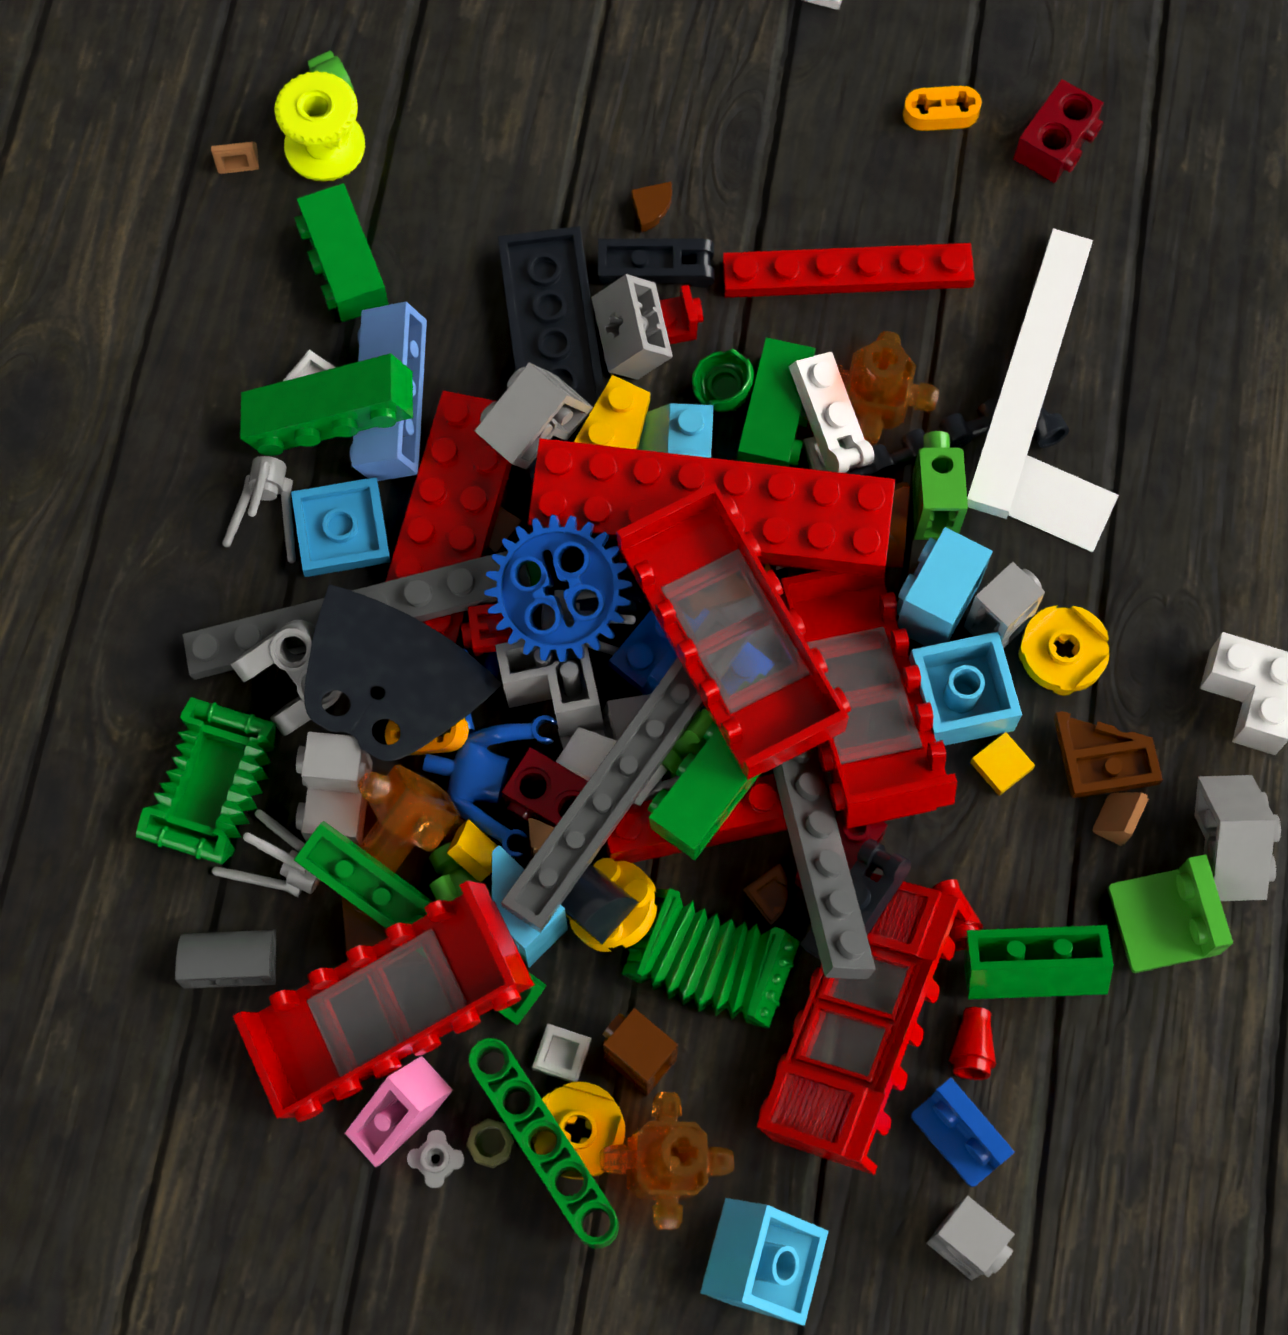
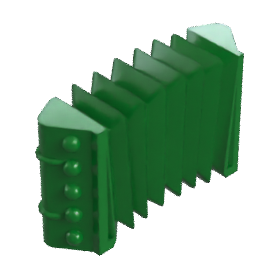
(212, 782)
(713, 960)

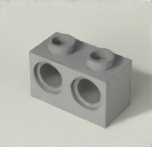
(1005, 604)
(972, 1240)

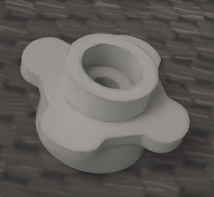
(435, 1145)

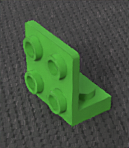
(1170, 916)

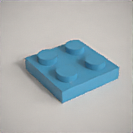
(340, 527)

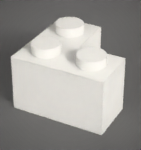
(1259, 680)

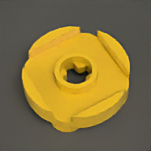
(1060, 673)
(640, 919)
(601, 1117)

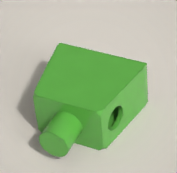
(938, 487)

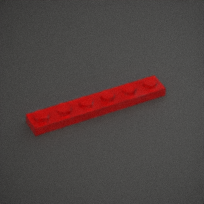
(848, 270)

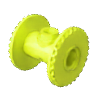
(320, 126)

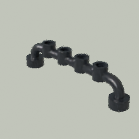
(1048, 432)

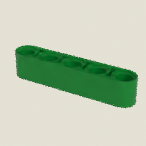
(527, 1125)

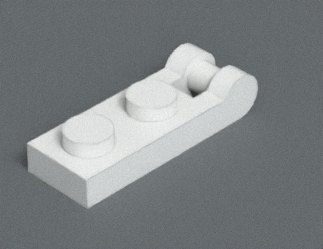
(830, 413)

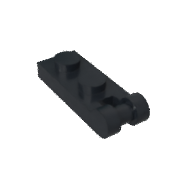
(656, 260)
(871, 896)

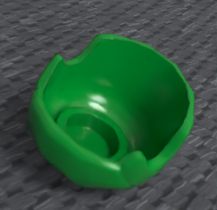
(724, 381)

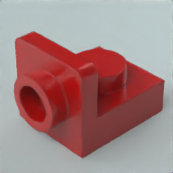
(682, 316)
(481, 631)

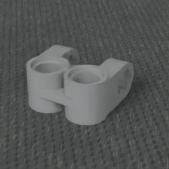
(274, 650)

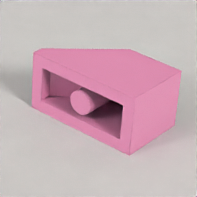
(398, 1110)

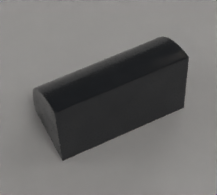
(598, 904)

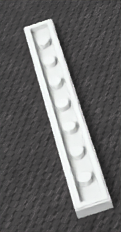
(1029, 374)

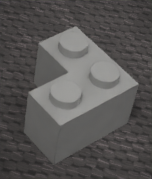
(531, 409)
(567, 683)
(331, 771)
(1237, 835)

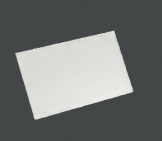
(1061, 504)

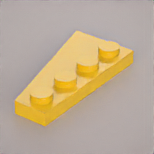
(617, 416)

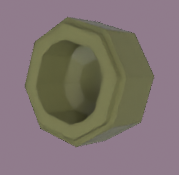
(490, 1143)

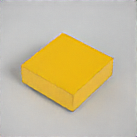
(1002, 763)
(472, 850)

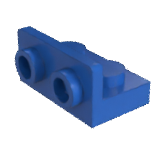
(961, 1133)

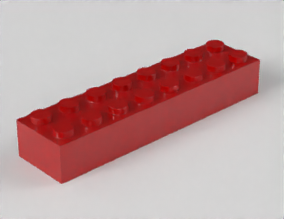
(792, 512)

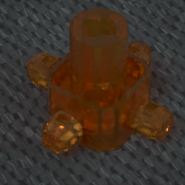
(883, 386)
(408, 814)
(657, 1174)

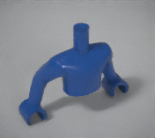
(482, 775)

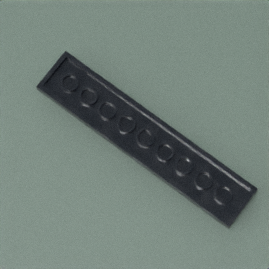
(555, 331)

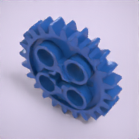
(519, 602)

